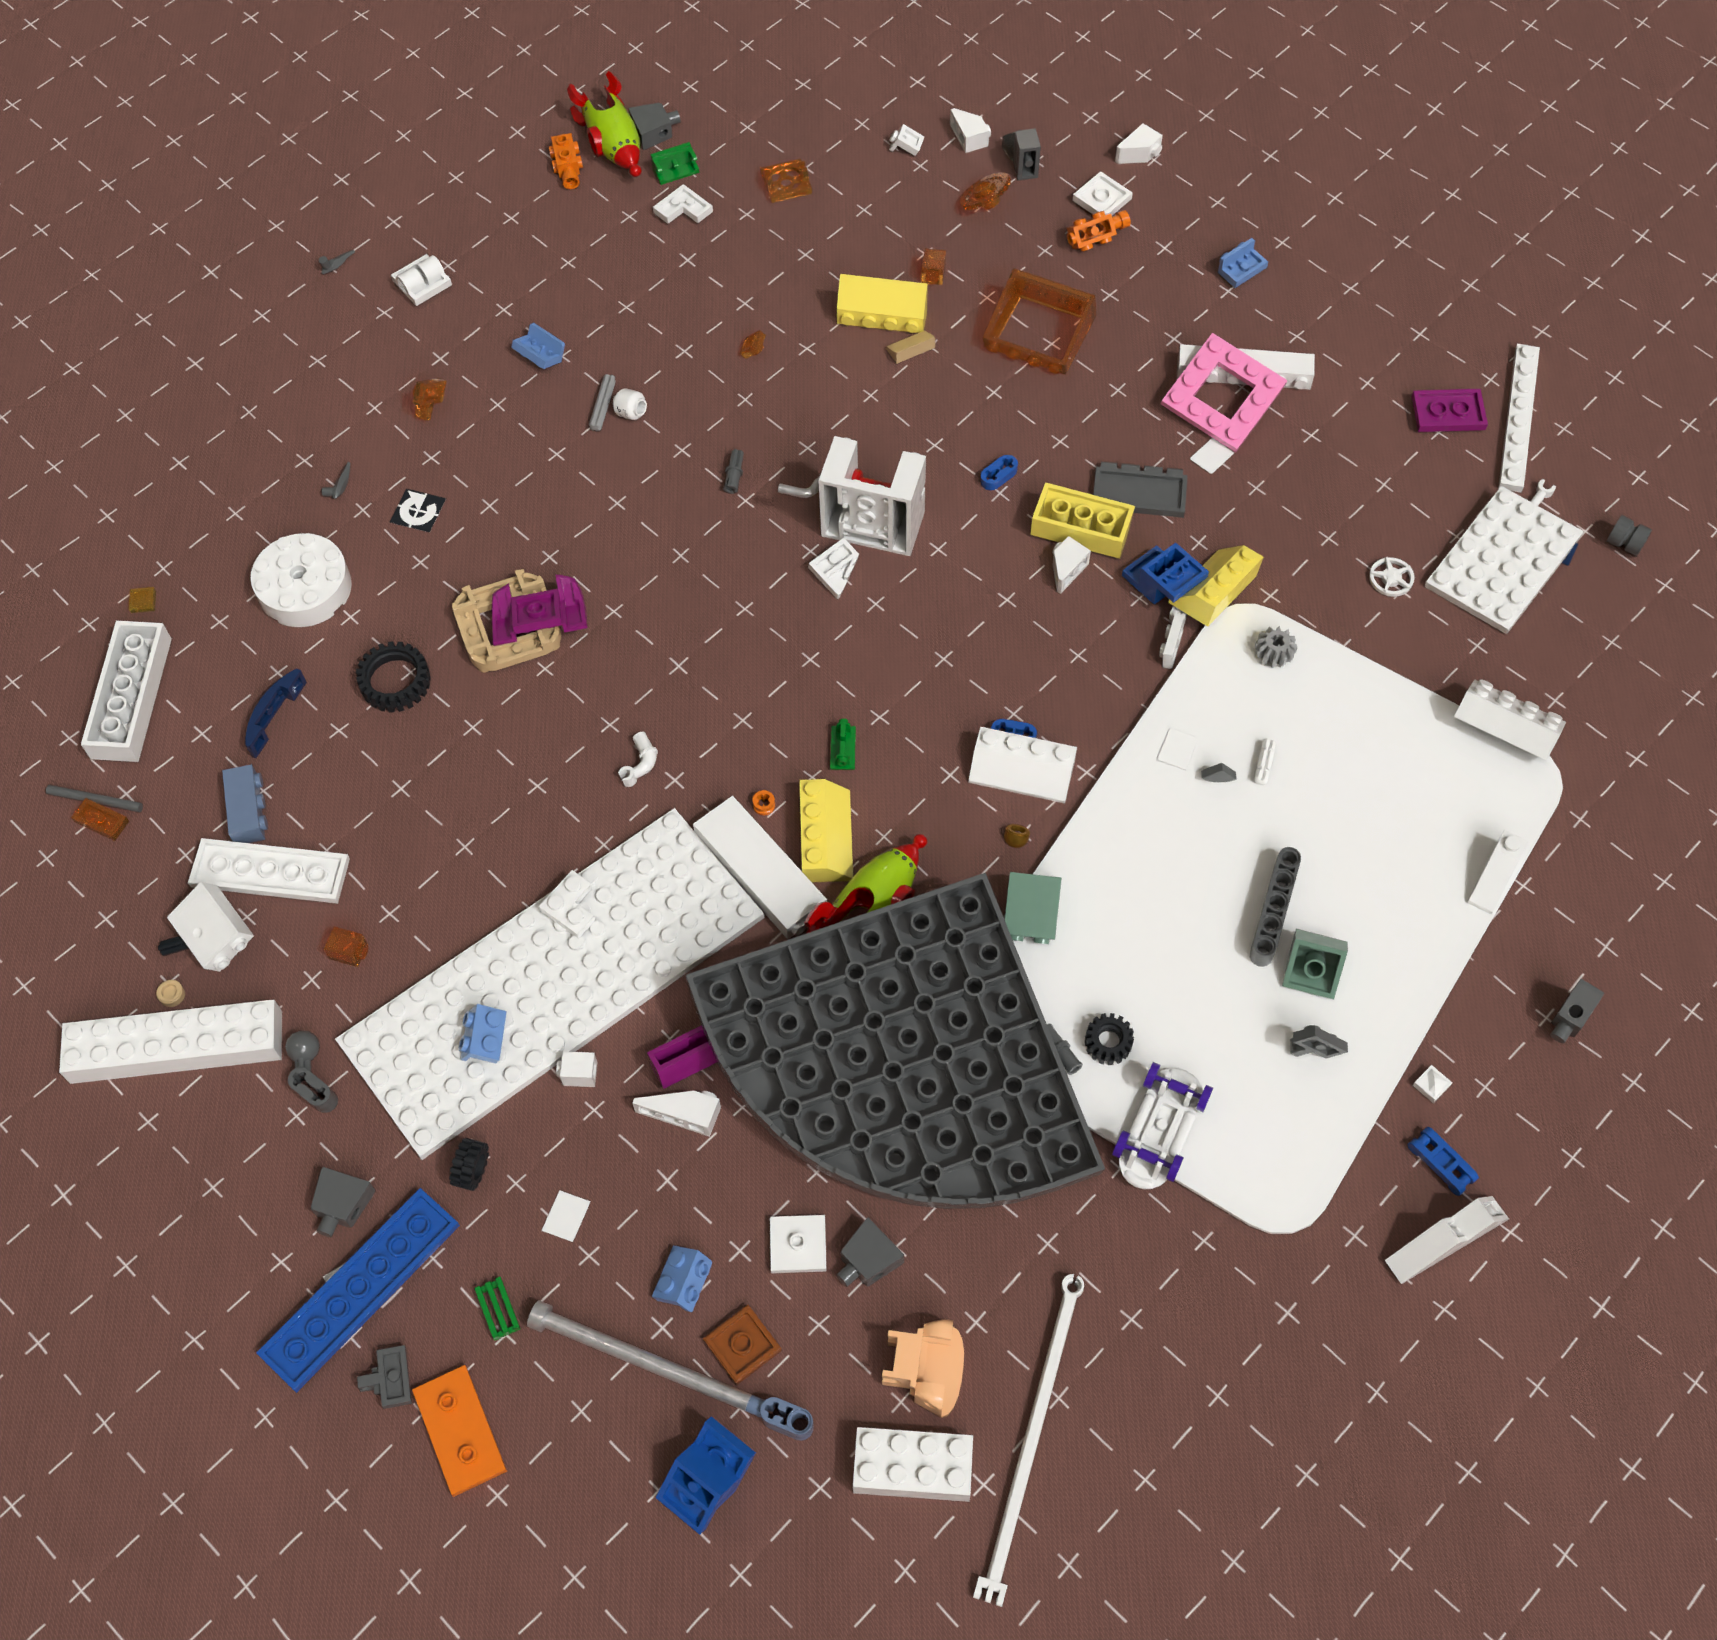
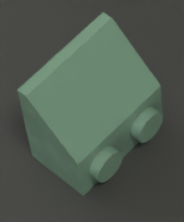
(1315, 963)

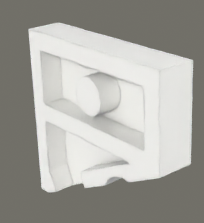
(835, 566)

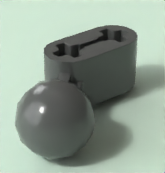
(303, 1048)

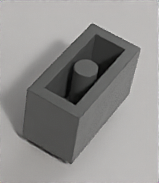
(1026, 154)

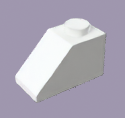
(969, 130)
(1139, 146)
(1068, 562)

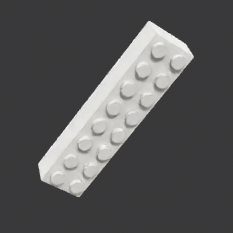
(171, 1041)

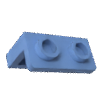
(1241, 263)
(540, 347)
(482, 1033)
(682, 1278)

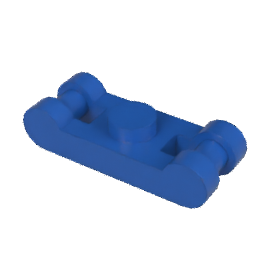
(1443, 1160)

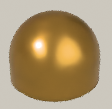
(1014, 838)

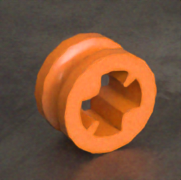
(762, 795)

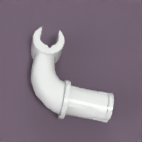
(647, 756)

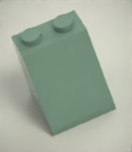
(1032, 906)

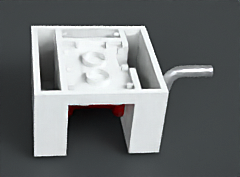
(867, 509)

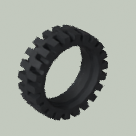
(385, 655)

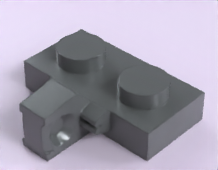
(1318, 1041)
(389, 1378)

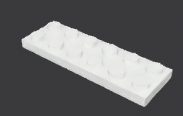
(270, 870)

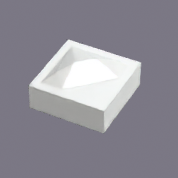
(1432, 1084)

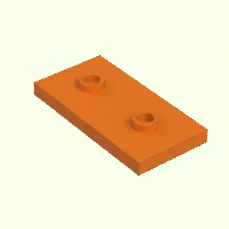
(459, 1430)

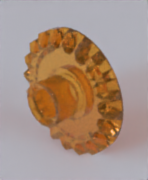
(986, 192)

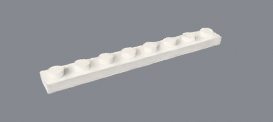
(1519, 418)

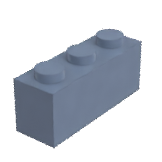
(244, 804)

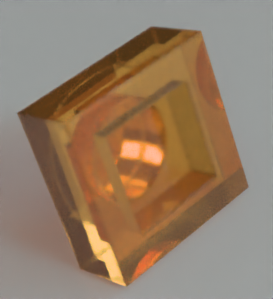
(753, 344)

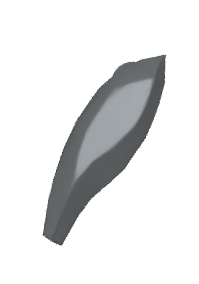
(334, 263)
(340, 484)

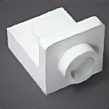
(906, 139)

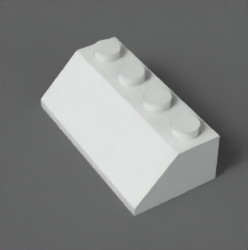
(1022, 764)

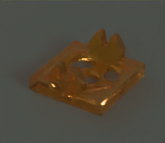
(787, 191)

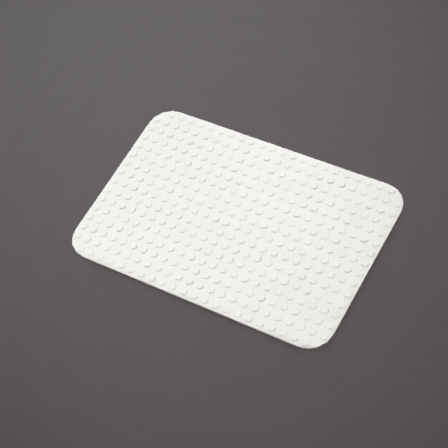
(1173, 874)

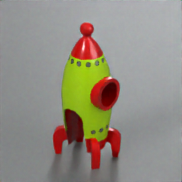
(609, 130)
(875, 886)

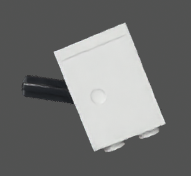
(207, 928)

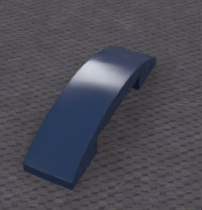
(286, 687)

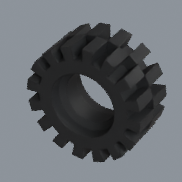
(1109, 1024)
(469, 1164)

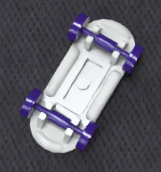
(1154, 1143)

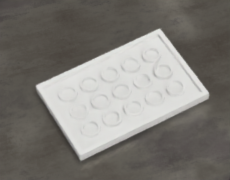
(1503, 559)

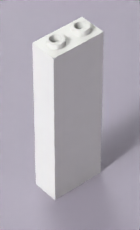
(759, 866)

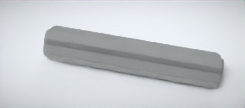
(602, 402)

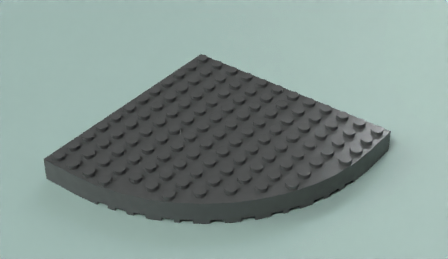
(903, 1054)

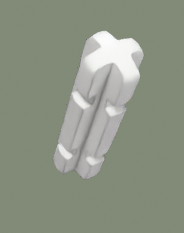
(1264, 761)

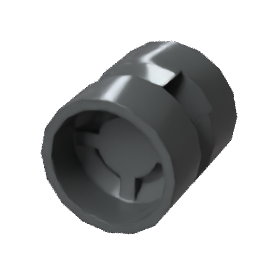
(1629, 535)

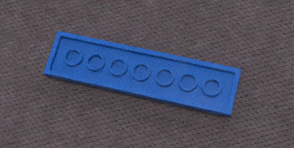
(357, 1290)

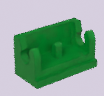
(674, 163)

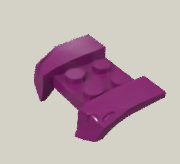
(537, 610)

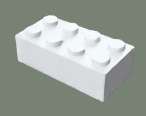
(1510, 718)
(913, 1464)

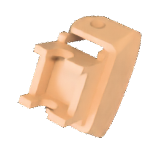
(928, 1365)

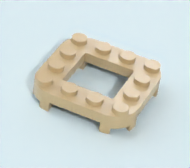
(479, 600)

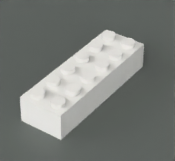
(126, 691)

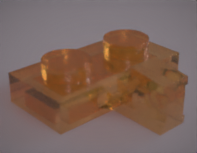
(426, 394)

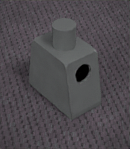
(653, 123)
(1575, 1011)
(339, 1200)
(868, 1256)

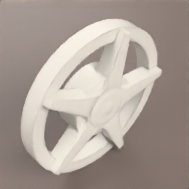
(1391, 576)

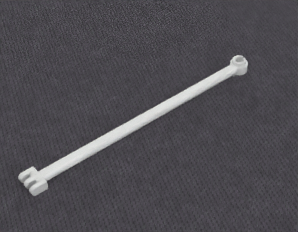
(1029, 1446)

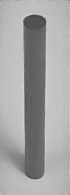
(100, 799)

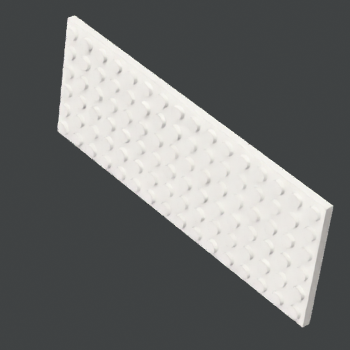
(657, 915)

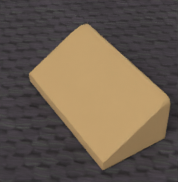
(911, 346)

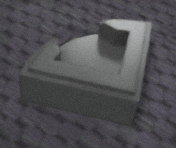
(1218, 773)

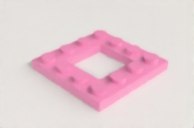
(1220, 353)

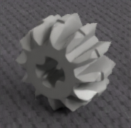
(1276, 646)

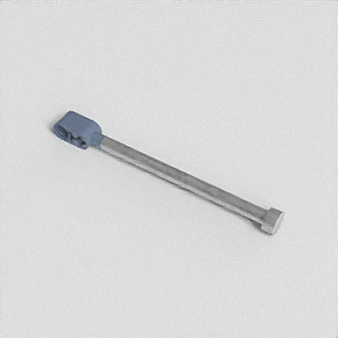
(543, 1317)

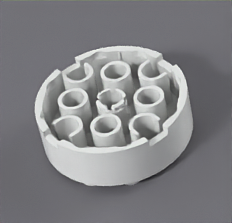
(301, 579)

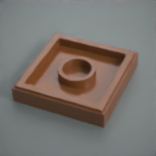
(742, 1344)

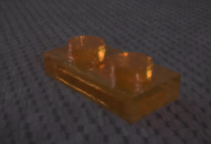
(100, 819)

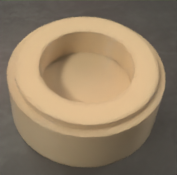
(170, 993)

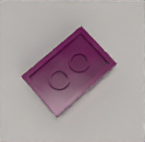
(1449, 410)

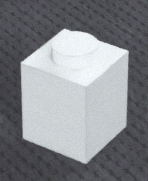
(577, 1069)

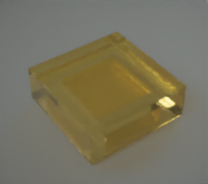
(142, 599)

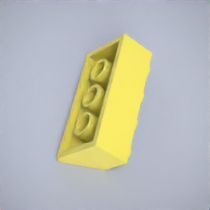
(882, 303)
(1086, 518)
(1228, 576)
(825, 831)

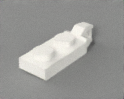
(1173, 634)

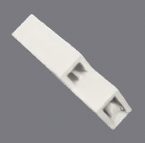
(1446, 1238)

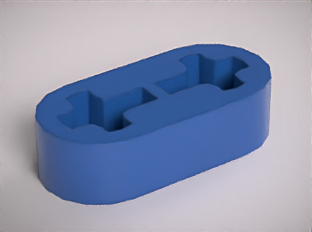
(996, 470)
(1015, 727)

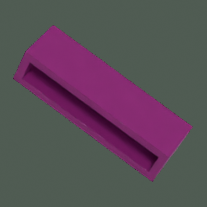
(681, 1057)

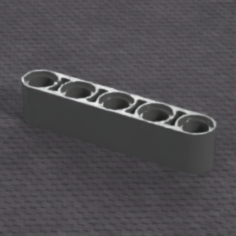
(1275, 917)

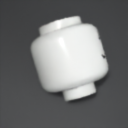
(629, 404)

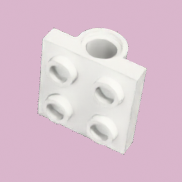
(422, 279)

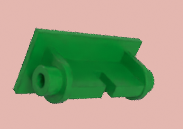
(843, 746)

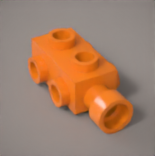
(566, 161)
(1092, 234)

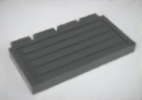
(1146, 490)

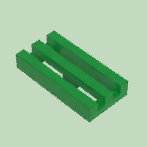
(488, 1287)

